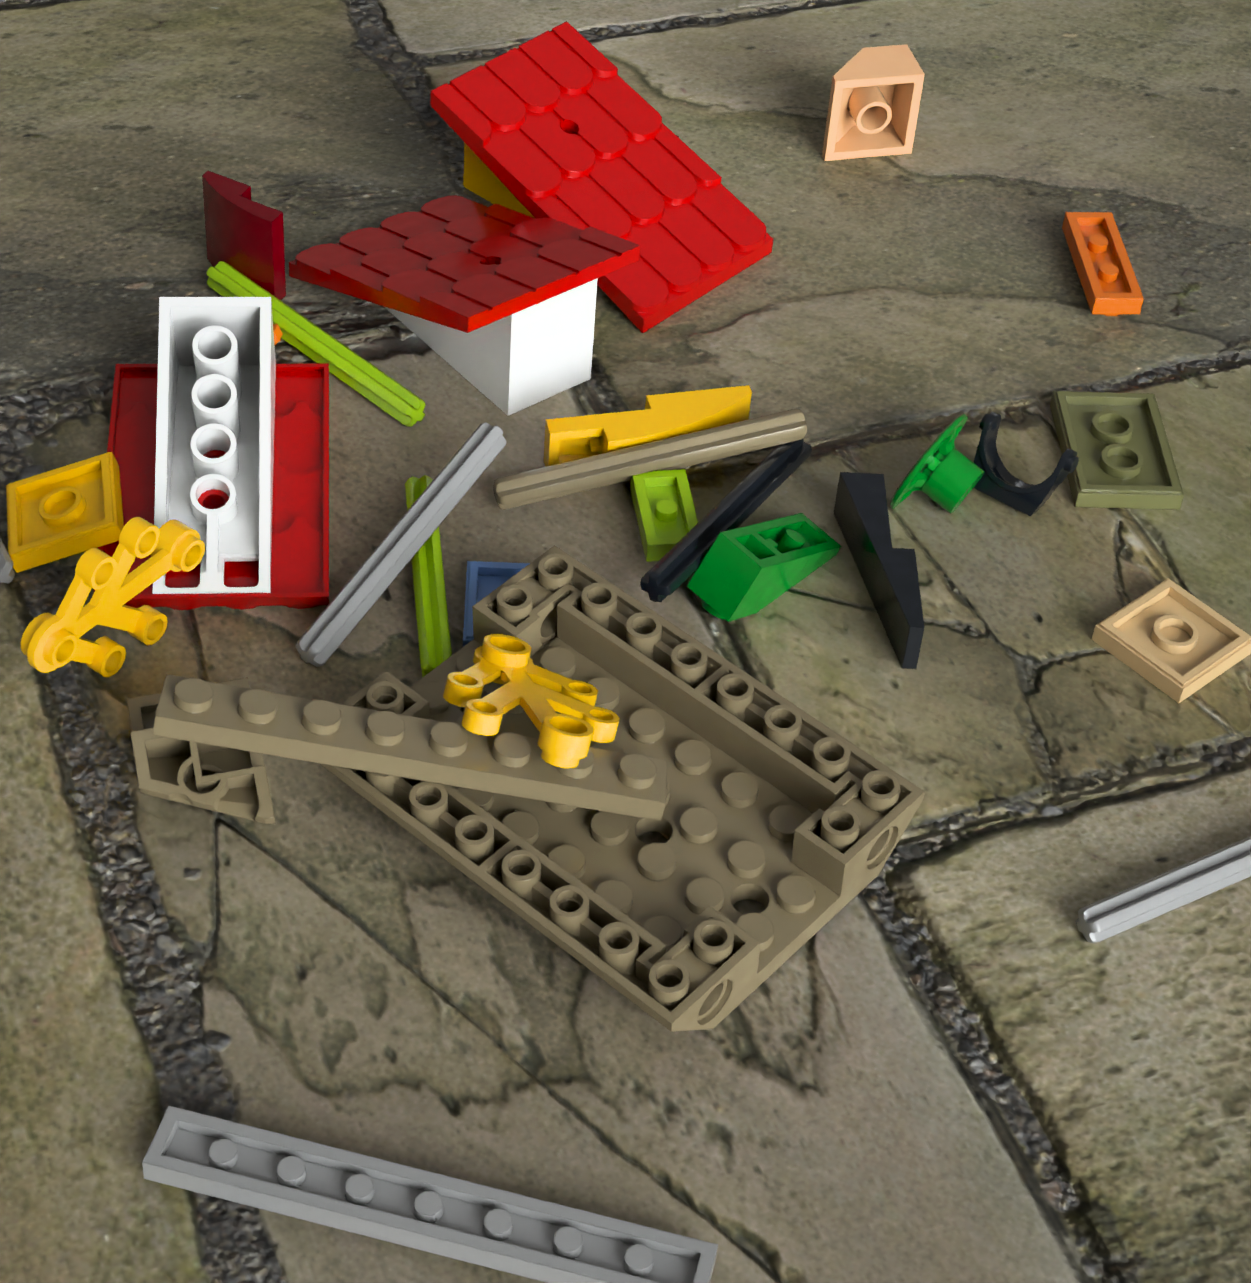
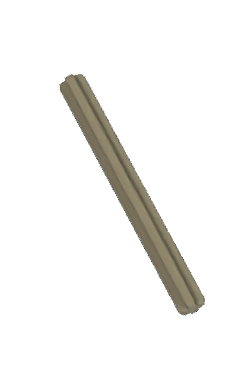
(653, 456)

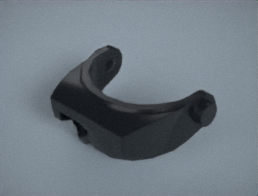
(1002, 485)

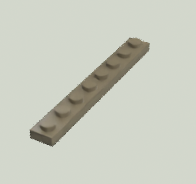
(405, 747)

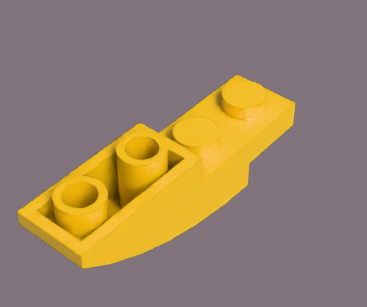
(662, 418)

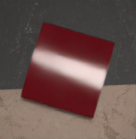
(244, 233)

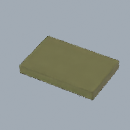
(1119, 450)

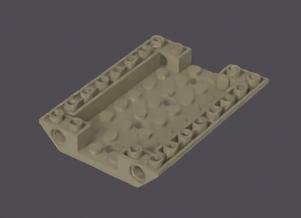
(752, 811)

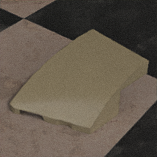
(197, 772)

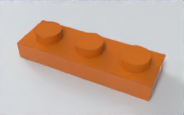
(1102, 263)

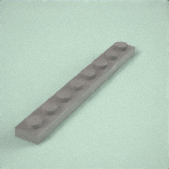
(415, 1206)

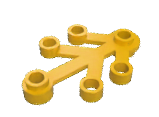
(56, 639)
(539, 692)

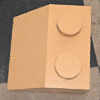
(874, 104)

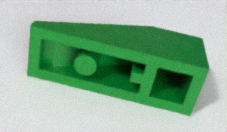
(759, 564)

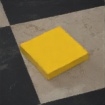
(64, 511)

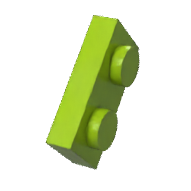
(662, 510)

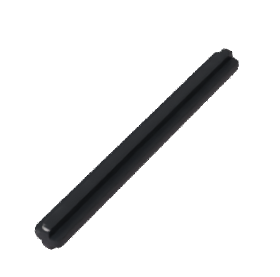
(725, 516)

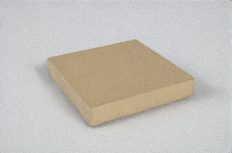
(1173, 640)

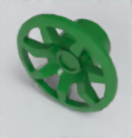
(941, 472)

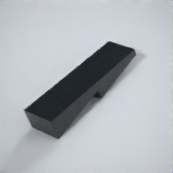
(886, 571)

